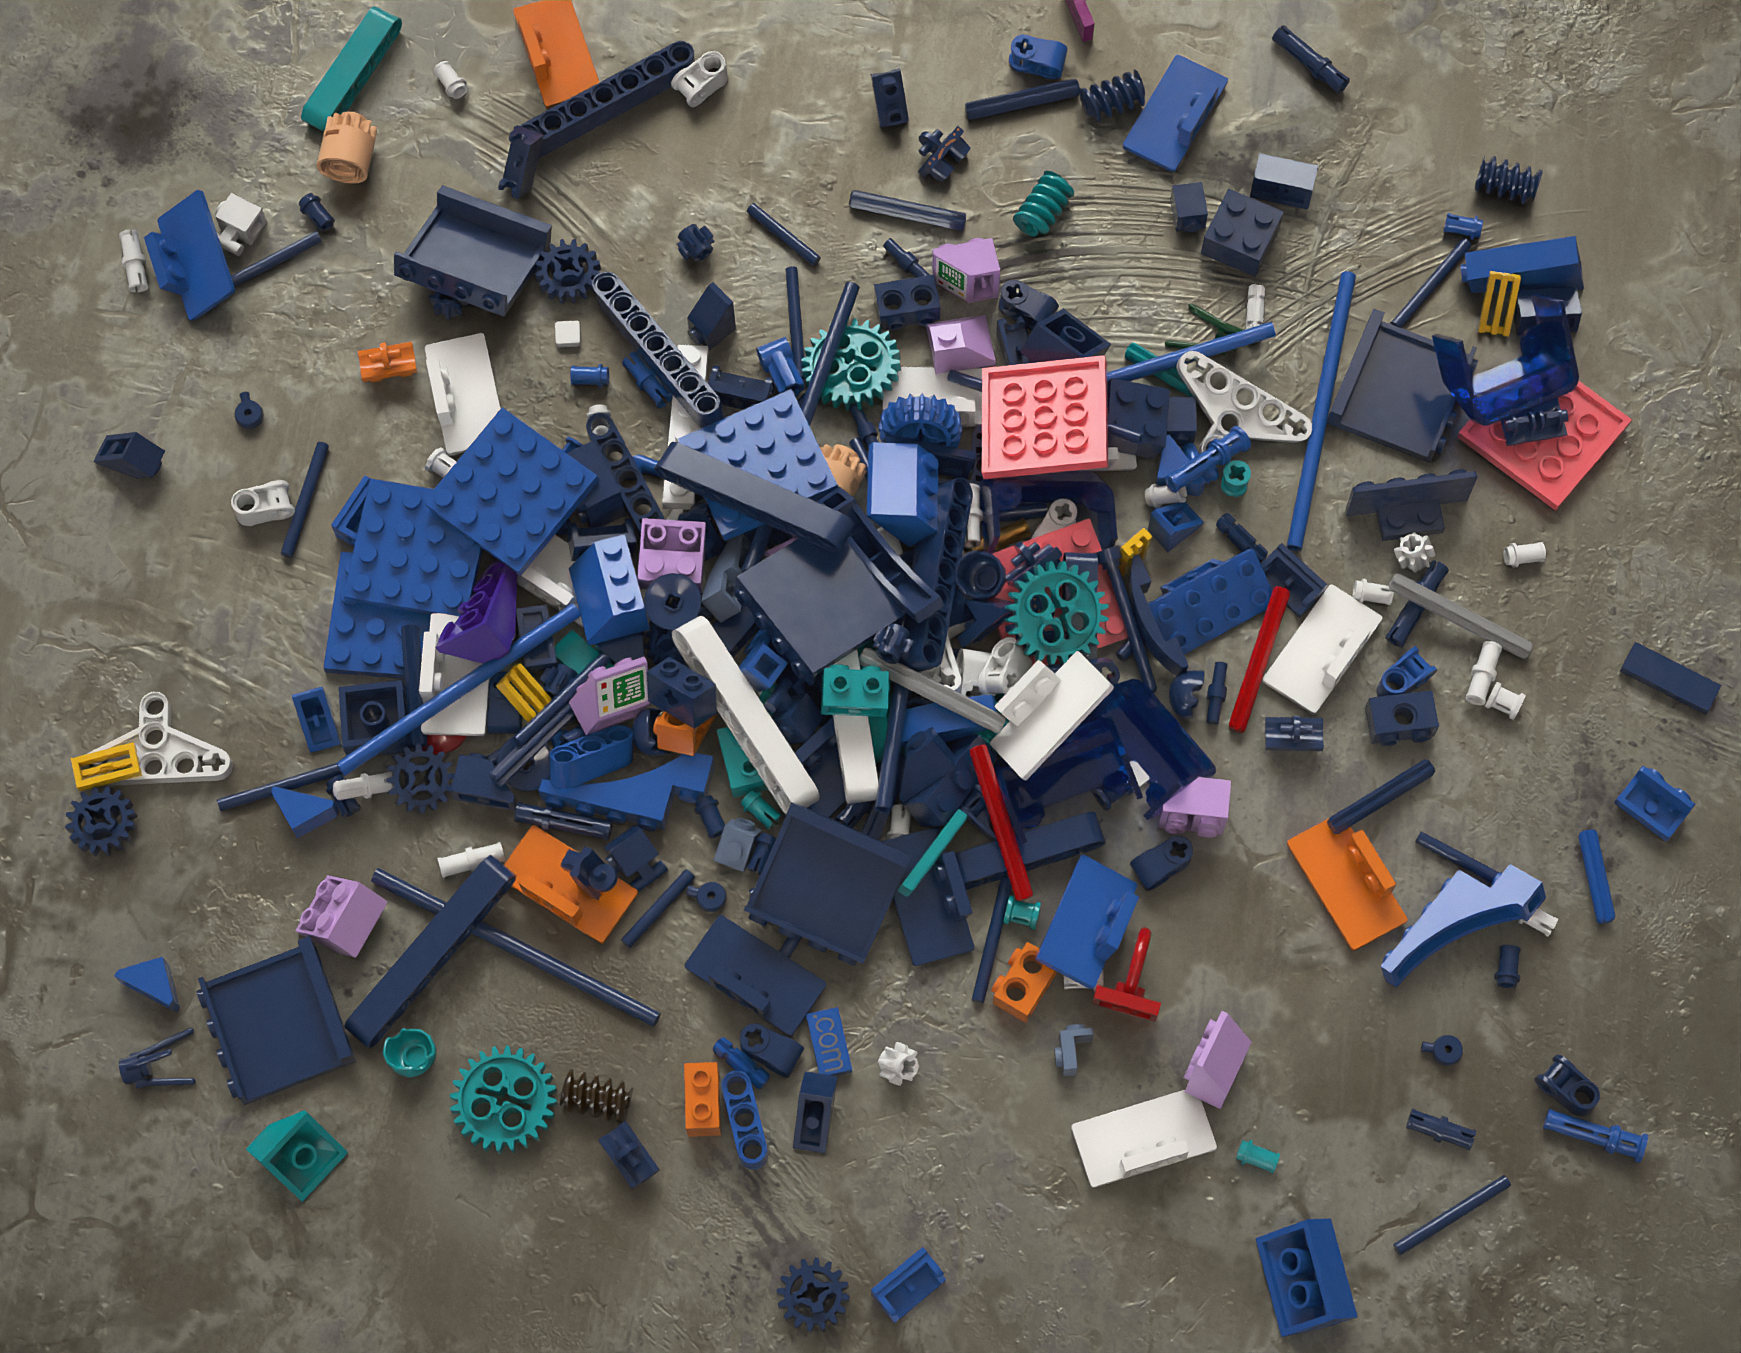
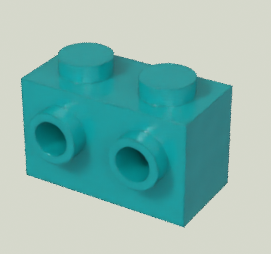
(855, 691)
(739, 769)

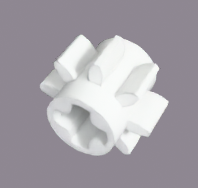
(1414, 552)
(898, 1063)

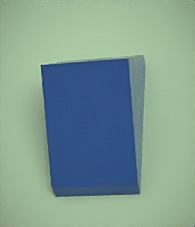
(1170, 460)
(1173, 524)
(316, 719)
(304, 810)
(152, 980)

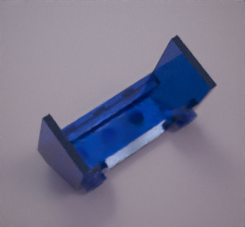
(1539, 375)
(1077, 486)
(1153, 741)
(1082, 762)

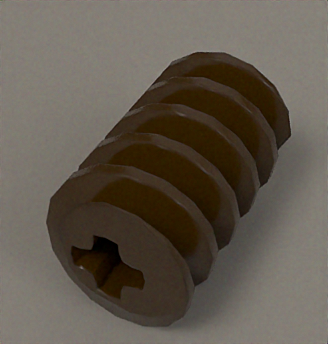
(596, 1097)

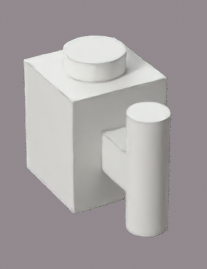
(238, 221)

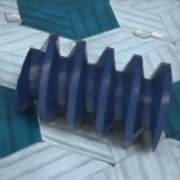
(1113, 95)
(1508, 179)

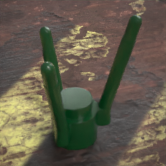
(1223, 328)

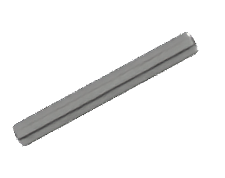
(1460, 616)
(936, 692)

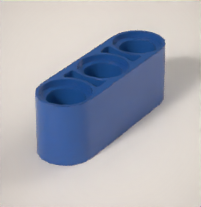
(591, 756)
(742, 1104)

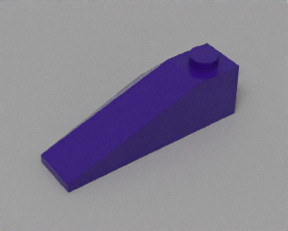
(485, 620)

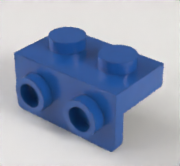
(1655, 802)

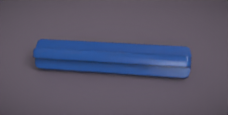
(1596, 876)

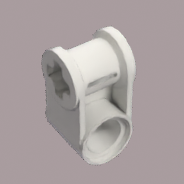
(697, 82)
(265, 503)
(1052, 523)
(970, 665)
(1003, 668)

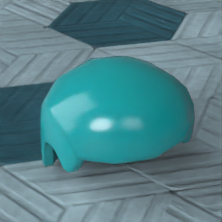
(410, 1052)

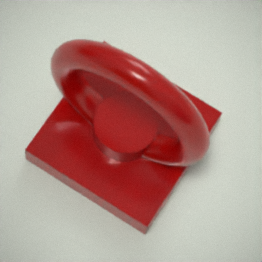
(1127, 996)

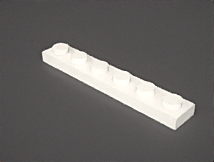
(682, 424)

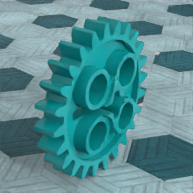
(853, 365)
(1031, 624)
(514, 1072)

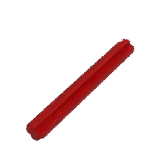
(1259, 659)
(1001, 822)

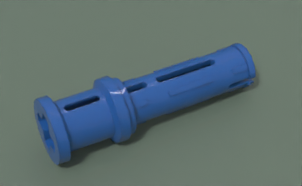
(1217, 454)
(1555, 1122)

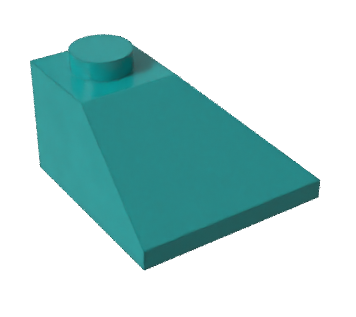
(297, 1152)

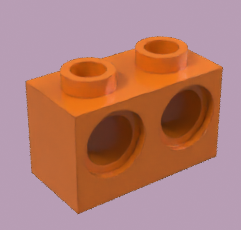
(677, 736)
(1031, 984)
(702, 1099)

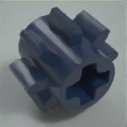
(695, 242)
(446, 305)
(893, 643)
(557, 679)

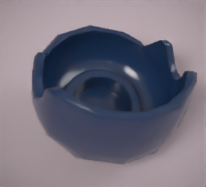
(980, 575)
(1181, 692)
(643, 732)

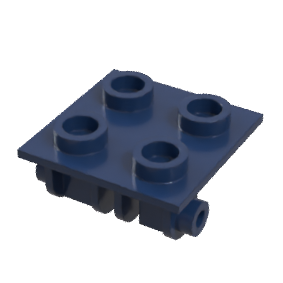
(1535, 424)

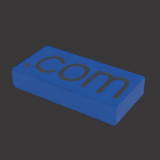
(829, 1042)

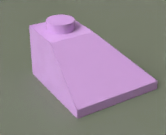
(960, 344)

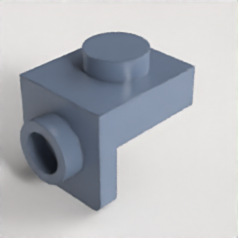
(737, 843)
(1065, 1054)

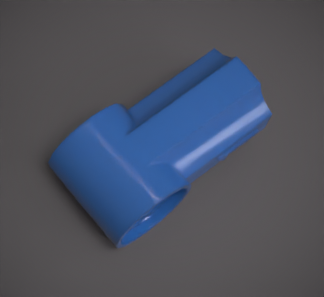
(778, 360)

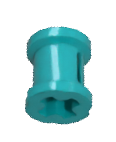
(1236, 470)
(1022, 912)

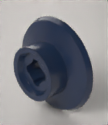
(659, 595)
(530, 778)

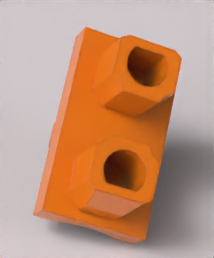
(387, 361)

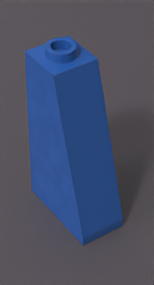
(1539, 264)

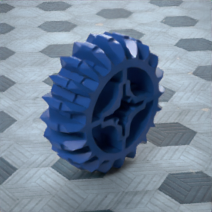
(922, 420)

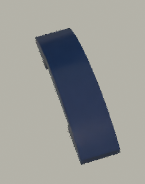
(1166, 652)

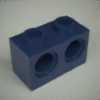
(905, 295)

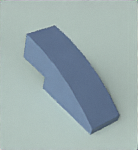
(720, 586)

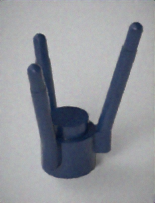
(138, 1065)

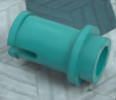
(759, 808)
(1257, 1156)

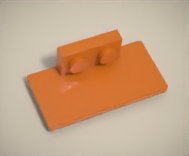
(556, 49)
(543, 880)
(1349, 882)

